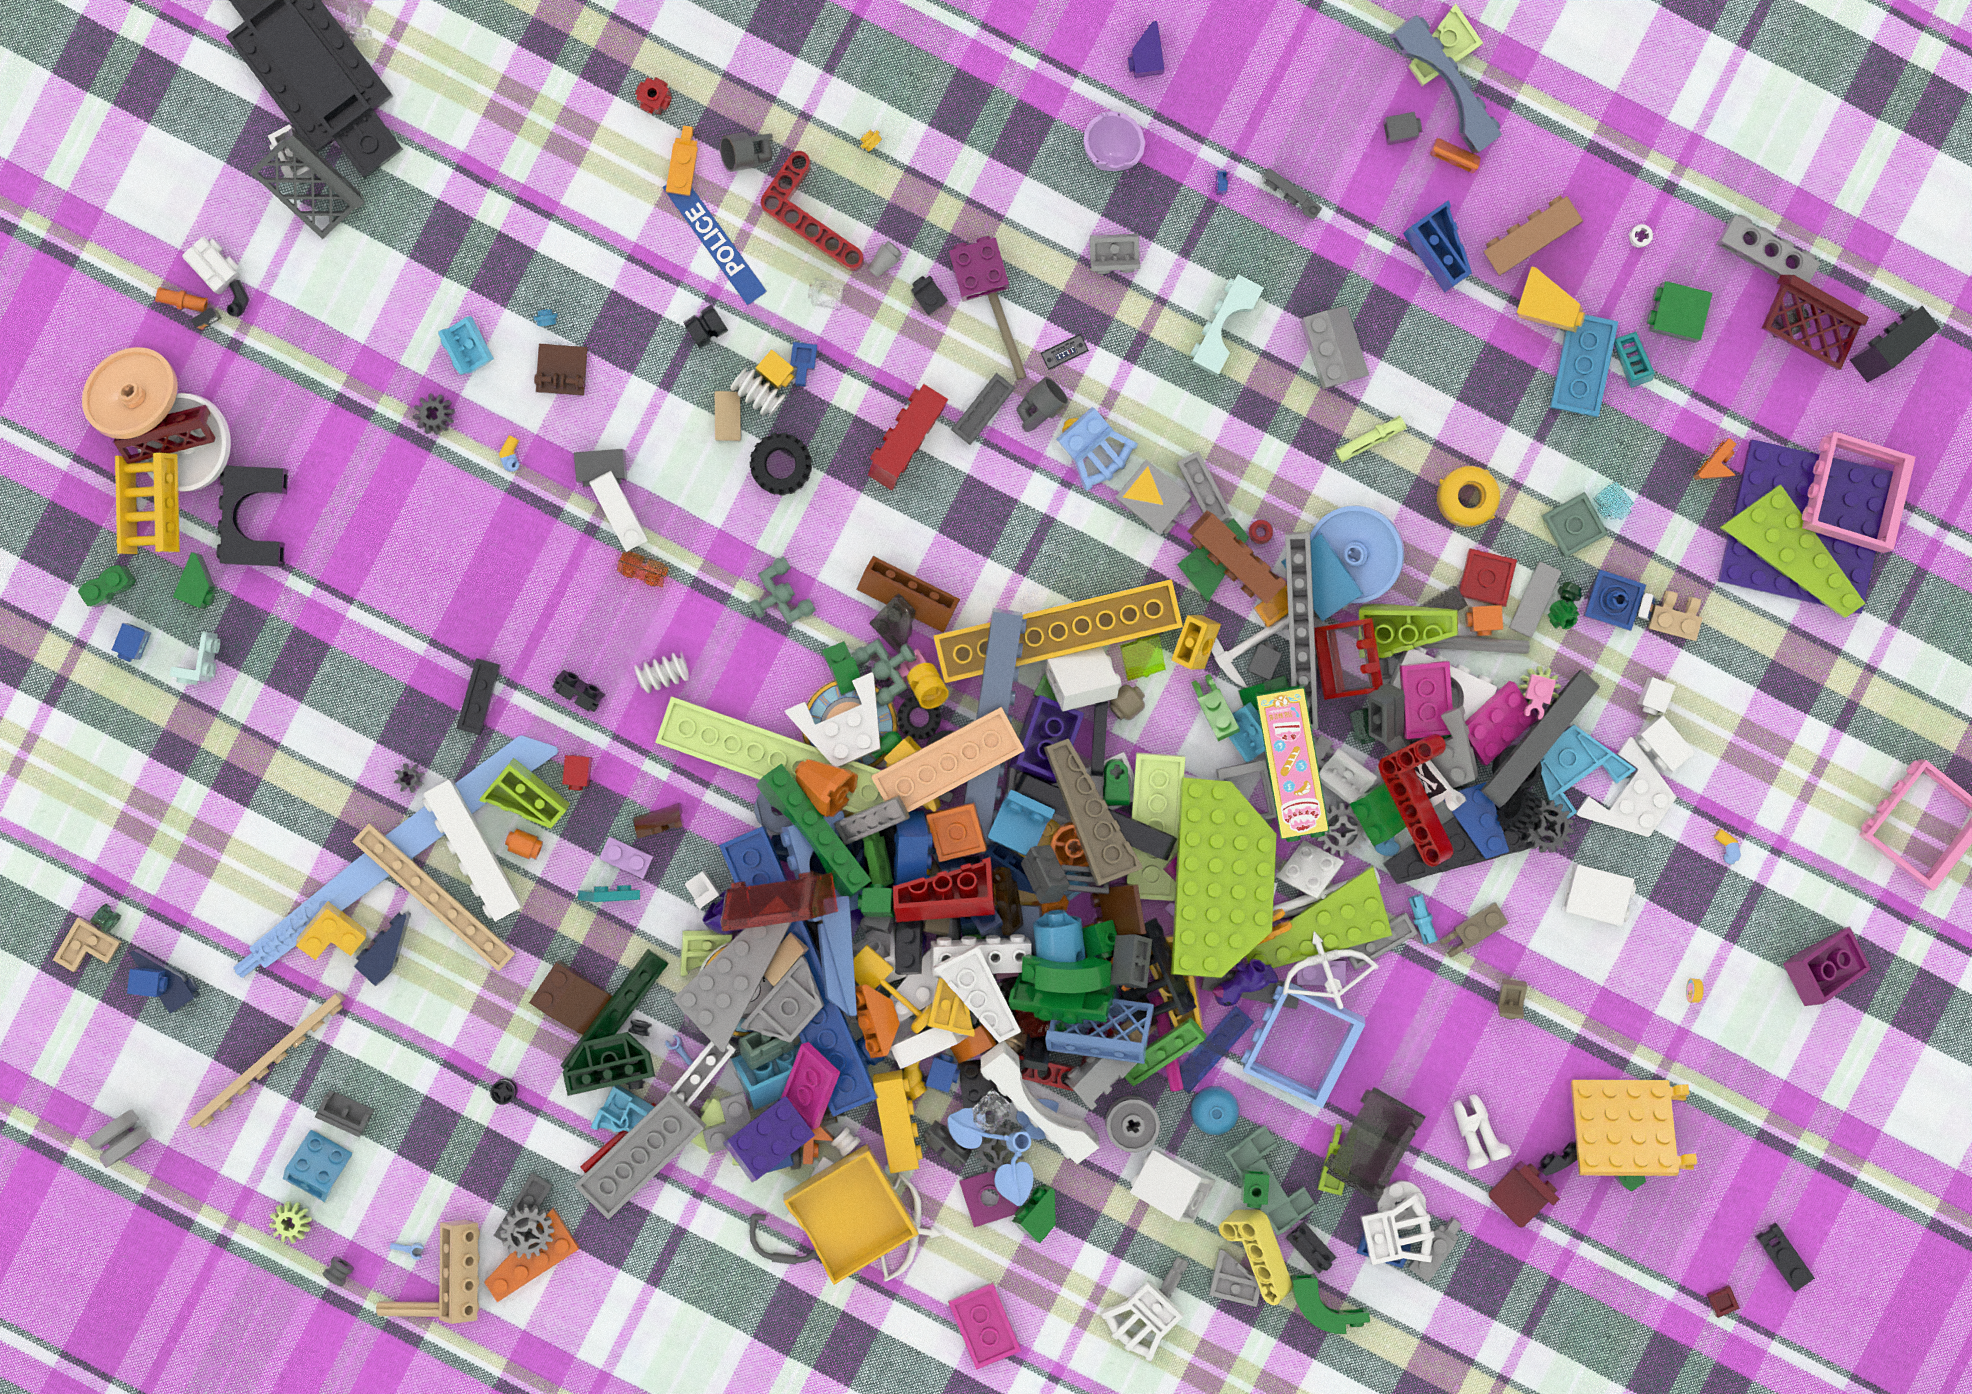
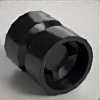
(705, 326)

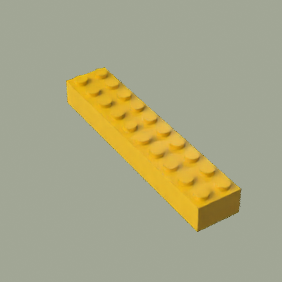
(1067, 629)

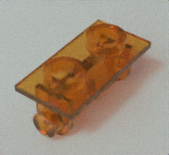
(631, 567)

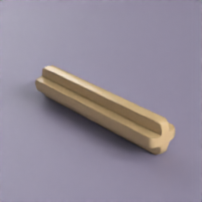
(419, 1309)

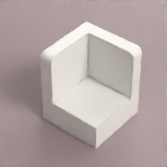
(702, 889)

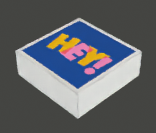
(1646, 606)

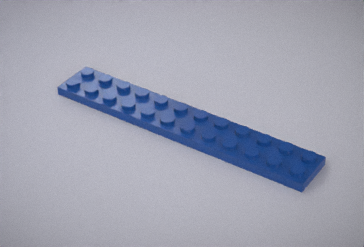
(756, 862)

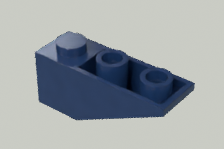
(384, 954)

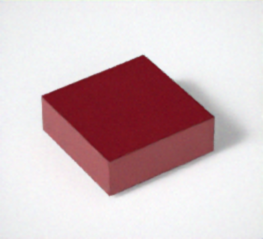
(1723, 1301)

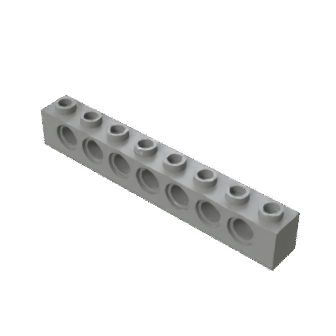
(1301, 617)

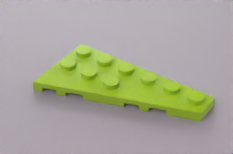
(1776, 535)
(1341, 919)

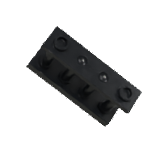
(1162, 955)

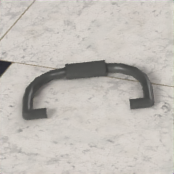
(775, 1257)

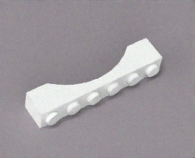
(1072, 1135)

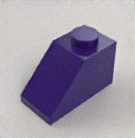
(1147, 54)

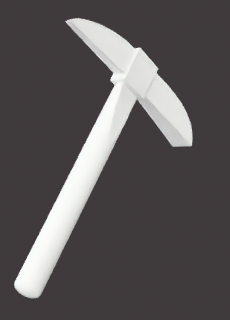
(1225, 658)

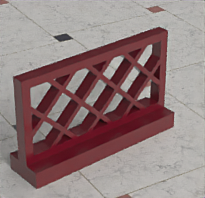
(1819, 301)

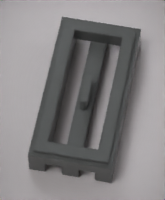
(1080, 869)

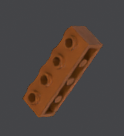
(882, 583)

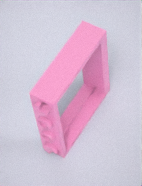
(1895, 498)
(1884, 808)

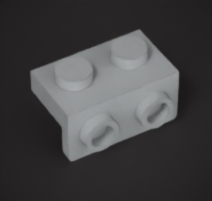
(1114, 253)

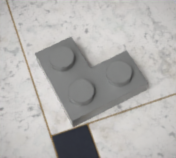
(736, 1117)

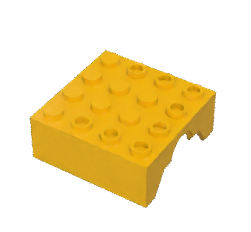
(851, 1213)

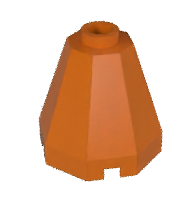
(826, 785)

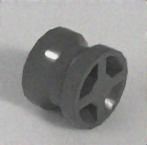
(338, 1271)

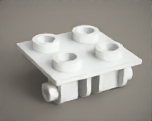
(1310, 870)

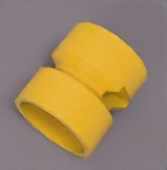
(927, 685)

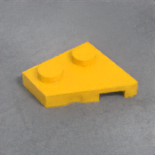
(949, 1011)

